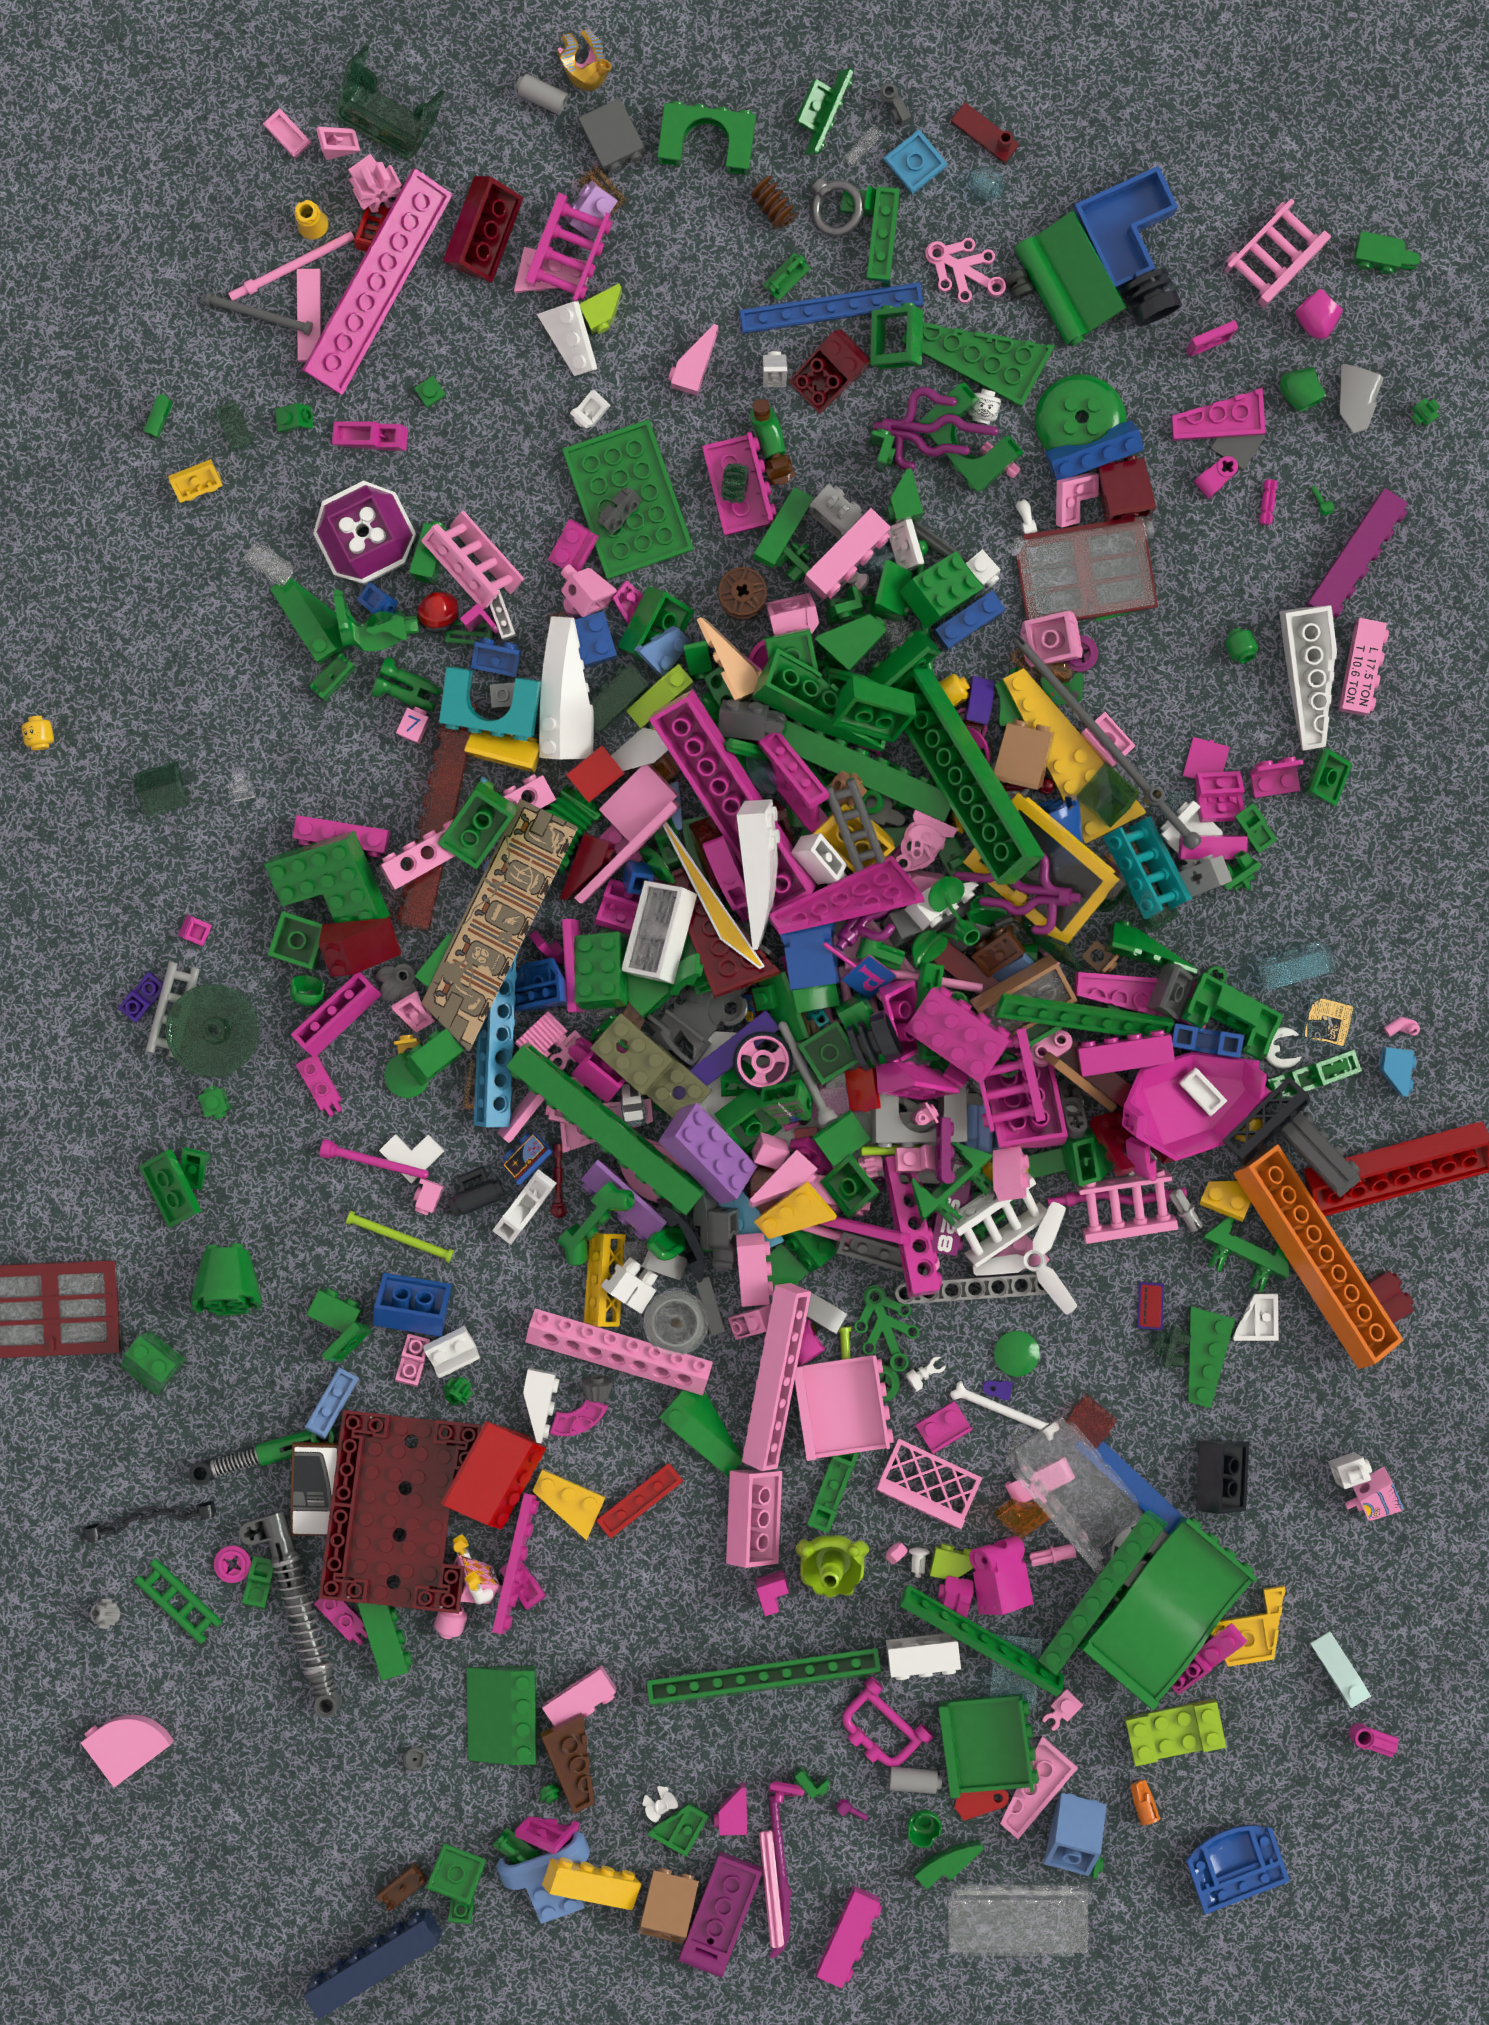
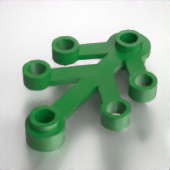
(884, 1324)

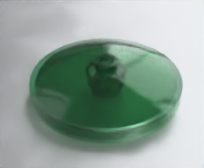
(191, 1024)

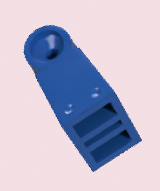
(808, 960)

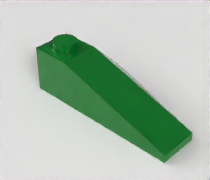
(701, 1427)

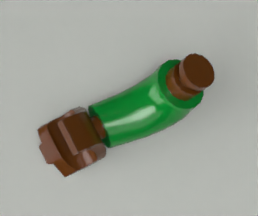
(769, 432)

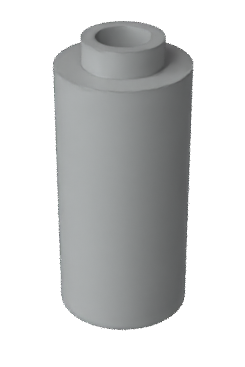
(542, 93)
(914, 1780)

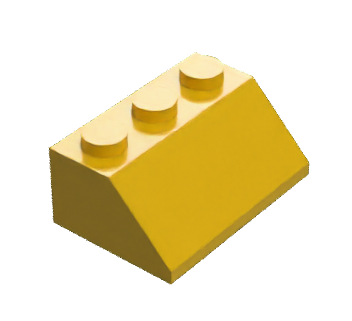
(504, 750)

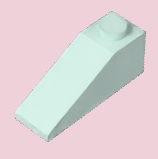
(1340, 1670)

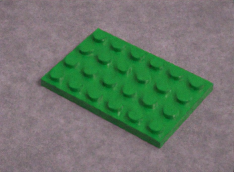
(633, 460)

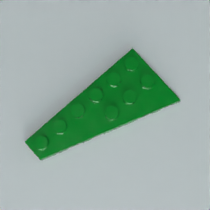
(988, 360)

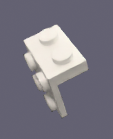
(1189, 816)

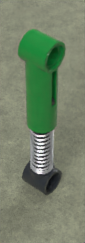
(264, 1454)

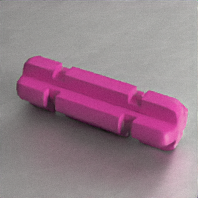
(1268, 502)

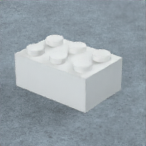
(923, 1656)

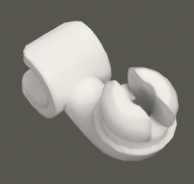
(1024, 509)

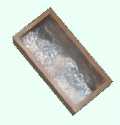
(1040, 980)

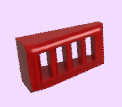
(363, 240)

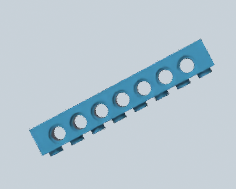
(487, 1067)

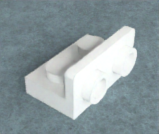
(905, 545)
(451, 1351)

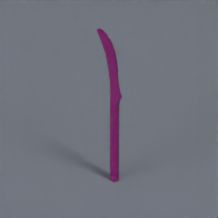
(784, 1889)

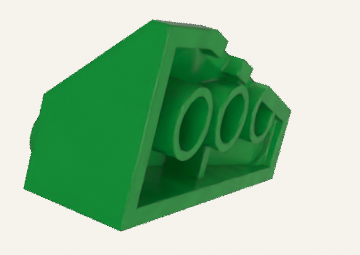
(311, 619)
(1136, 945)

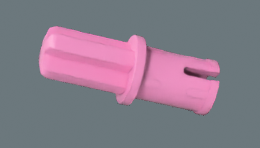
(1052, 1555)

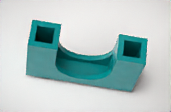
(458, 710)

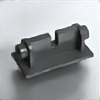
(627, 502)

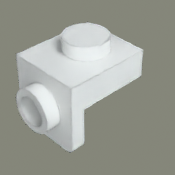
(590, 410)
(984, 569)

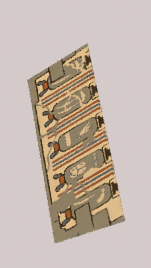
(497, 920)

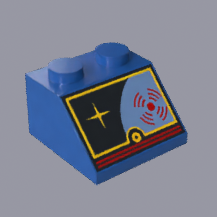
(527, 1158)

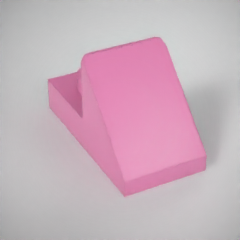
(413, 1012)
(916, 1159)

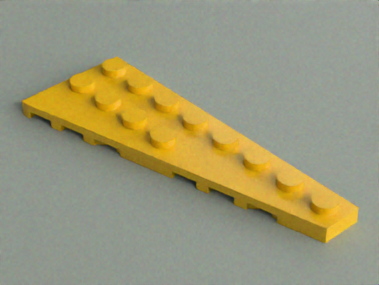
(1071, 758)

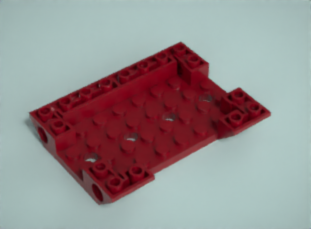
(370, 1508)

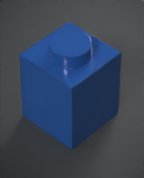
(635, 875)

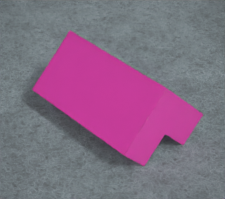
(769, 1588)

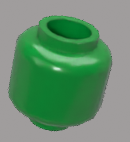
(1241, 645)

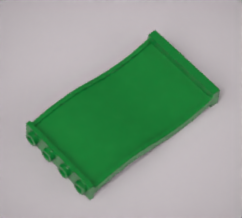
(1168, 1611)

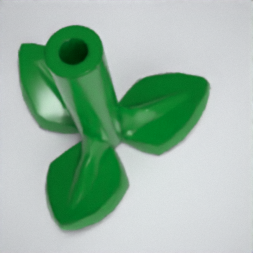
(602, 1028)

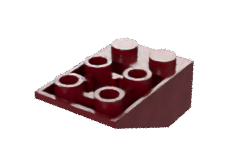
(830, 370)

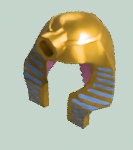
(593, 71)

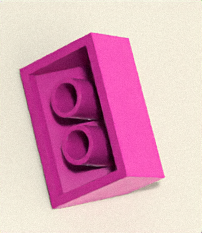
(900, 1004)
(913, 1081)

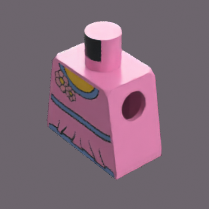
(1375, 1497)

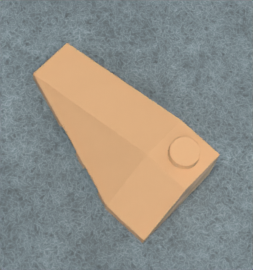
(739, 672)

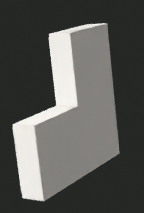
(420, 1157)

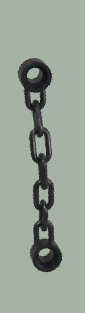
(94, 1531)

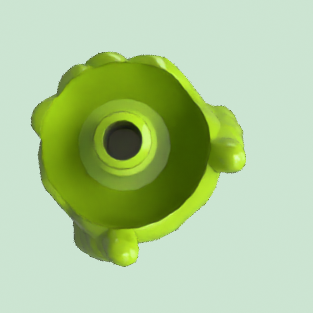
(832, 1564)

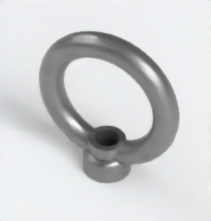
(822, 190)

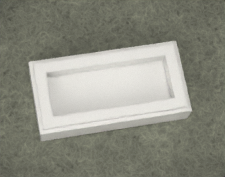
(1202, 1091)

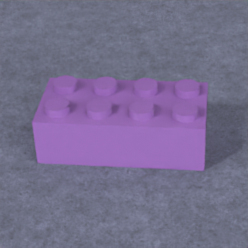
(708, 1153)

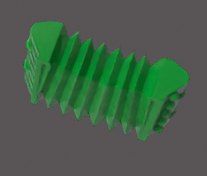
(577, 811)

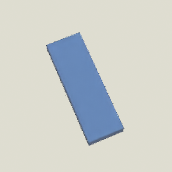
(331, 1403)

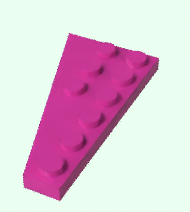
(859, 894)

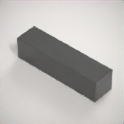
(710, 1303)

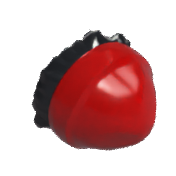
(438, 612)

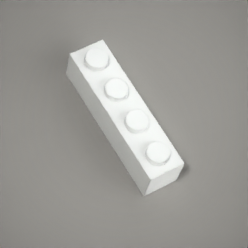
(502, 617)

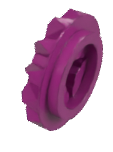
(1089, 657)

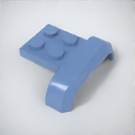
(531, 1875)

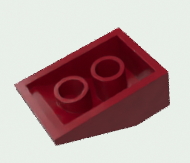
(357, 945)

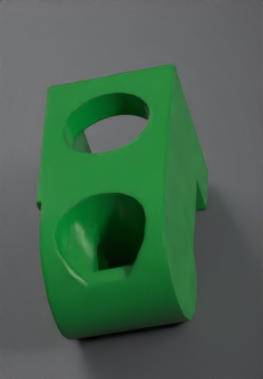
(718, 686)

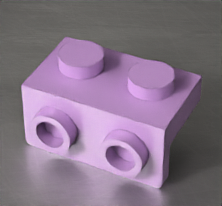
(594, 202)

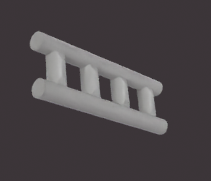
(165, 997)

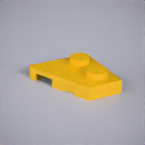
(1226, 1198)

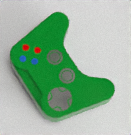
(1075, 687)

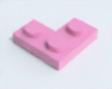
(1070, 493)

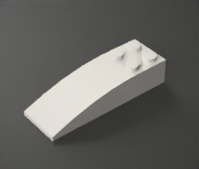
(759, 861)

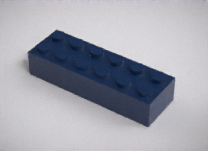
(372, 1963)

